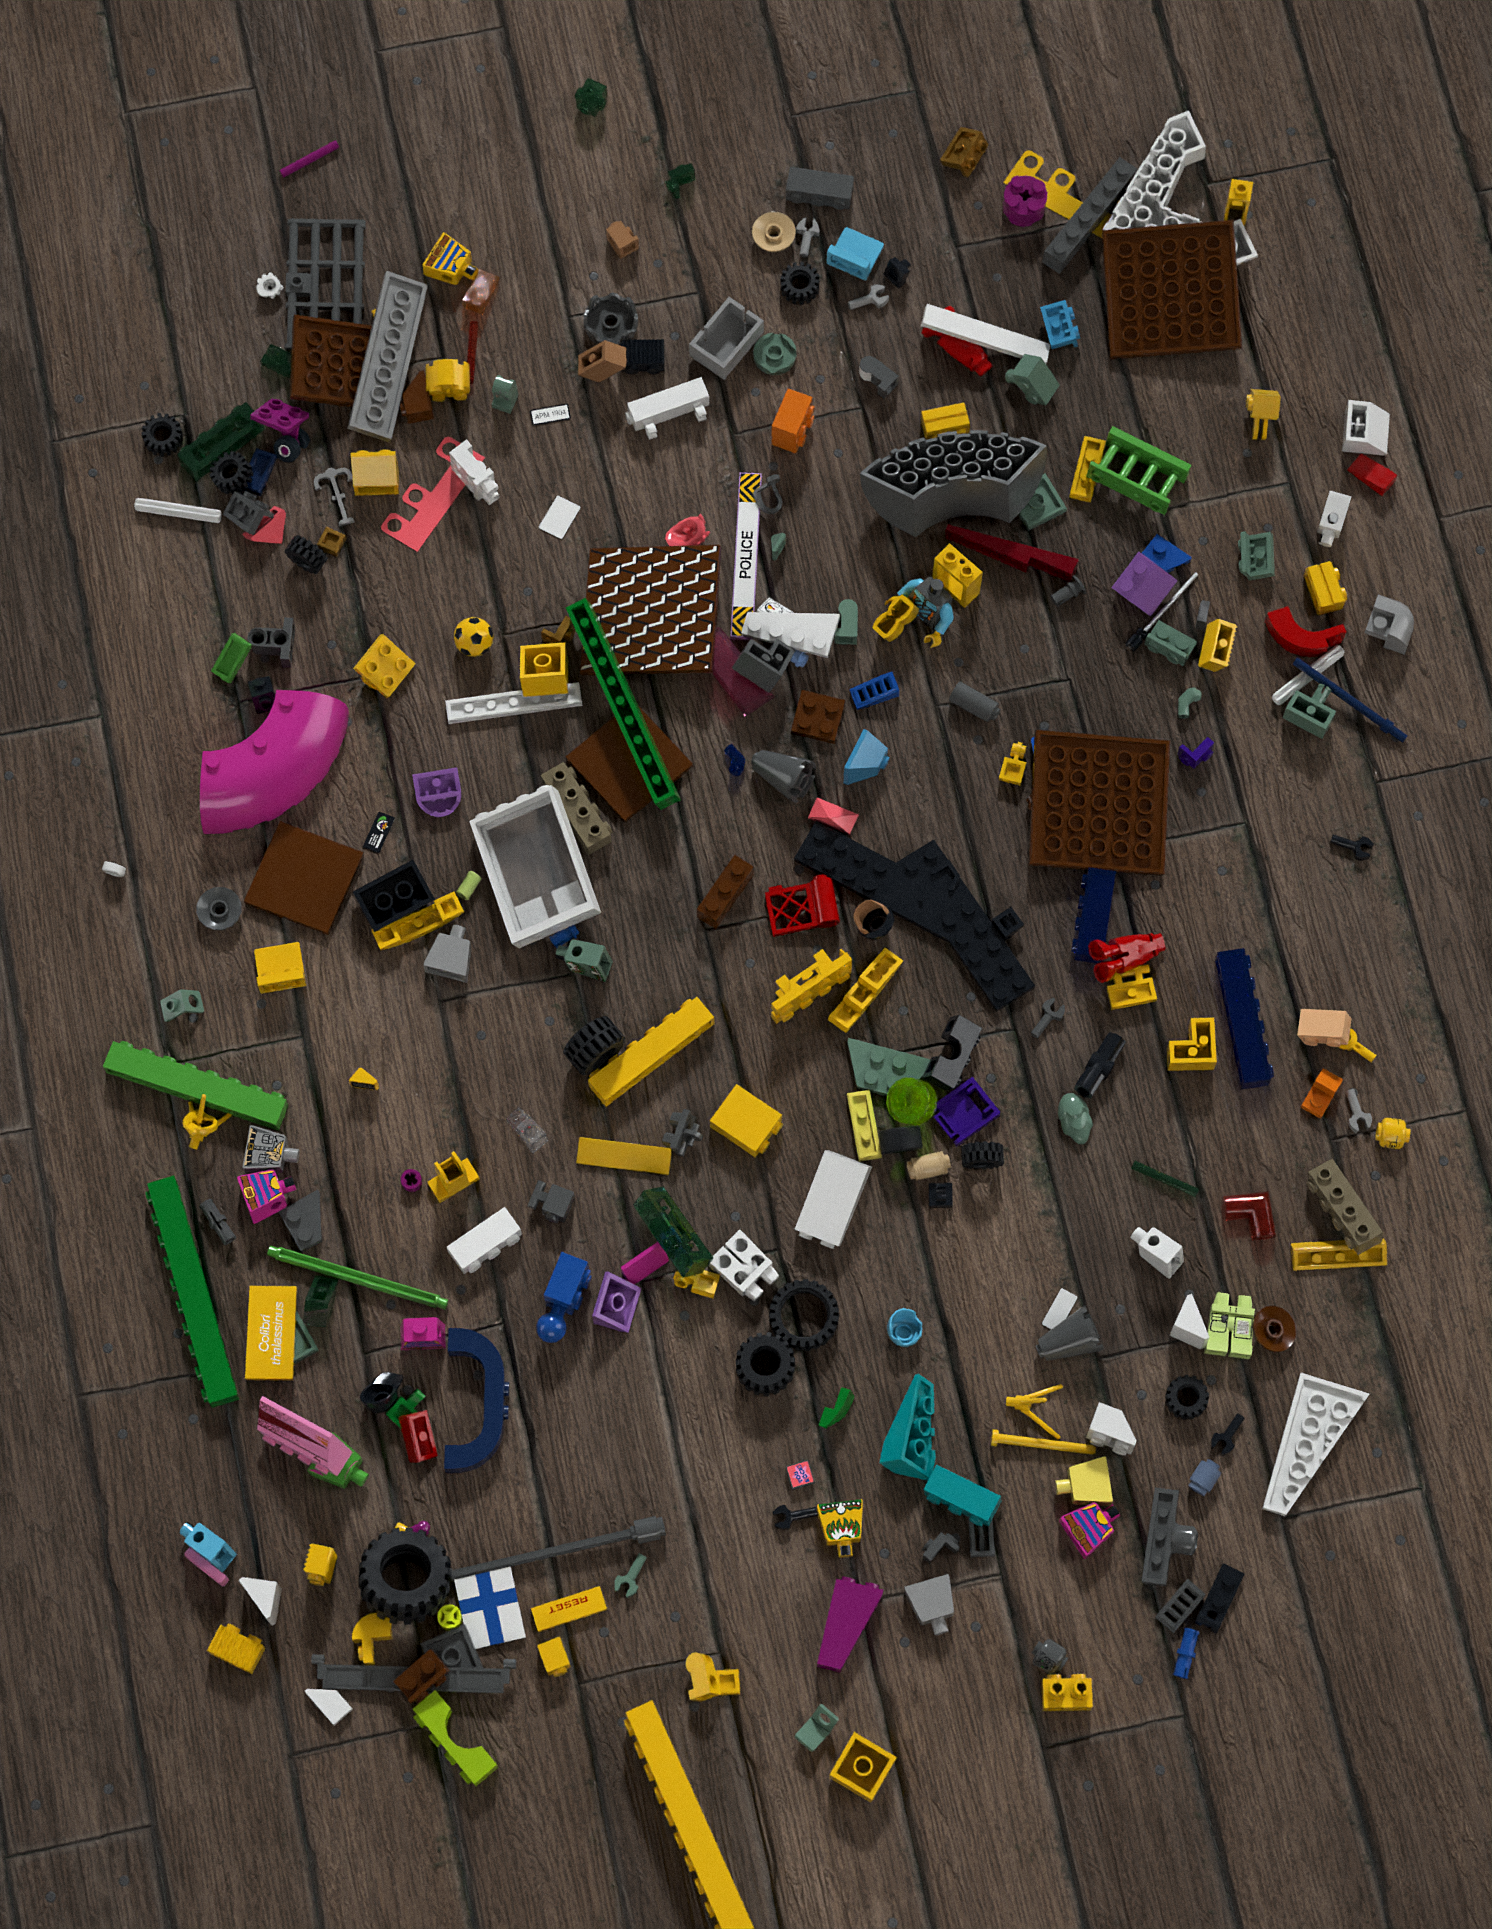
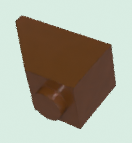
(417, 401)

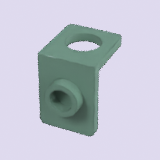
(178, 1003)
(816, 1729)

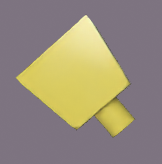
(1087, 1483)

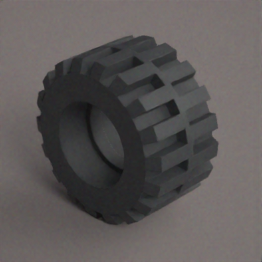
(594, 1045)
(759, 1345)

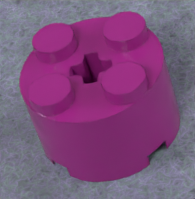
(1024, 200)

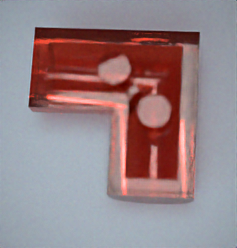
(1256, 1208)

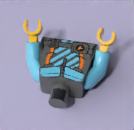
(933, 604)

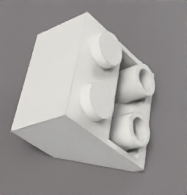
(1365, 428)
(1111, 1429)

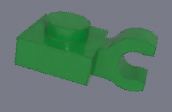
(404, 1407)

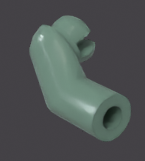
(1185, 700)

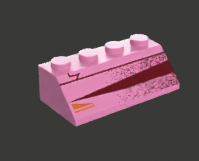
(301, 1437)

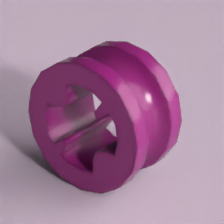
(409, 1172)

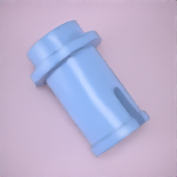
(799, 658)

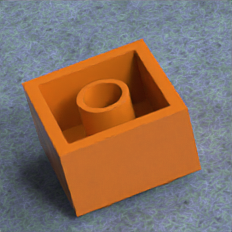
(792, 421)

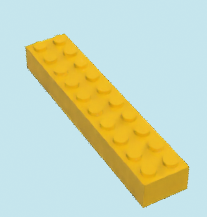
(687, 1817)

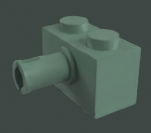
(1033, 379)
(1311, 712)

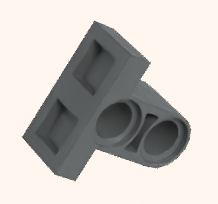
(270, 637)

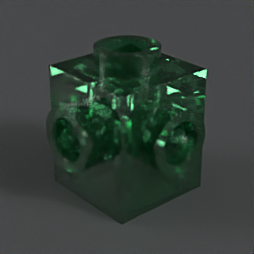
(591, 97)

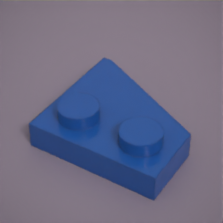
(1165, 554)

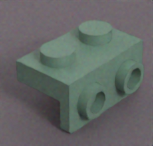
(1256, 555)

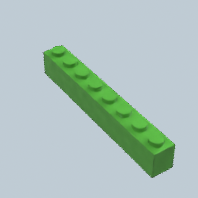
(190, 1083)

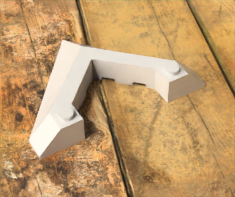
(1156, 180)

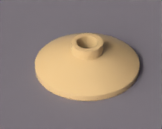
(770, 224)

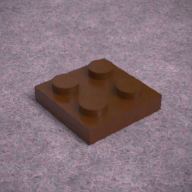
(818, 716)

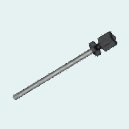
(1136, 640)

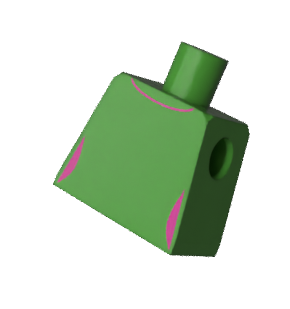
(349, 1472)

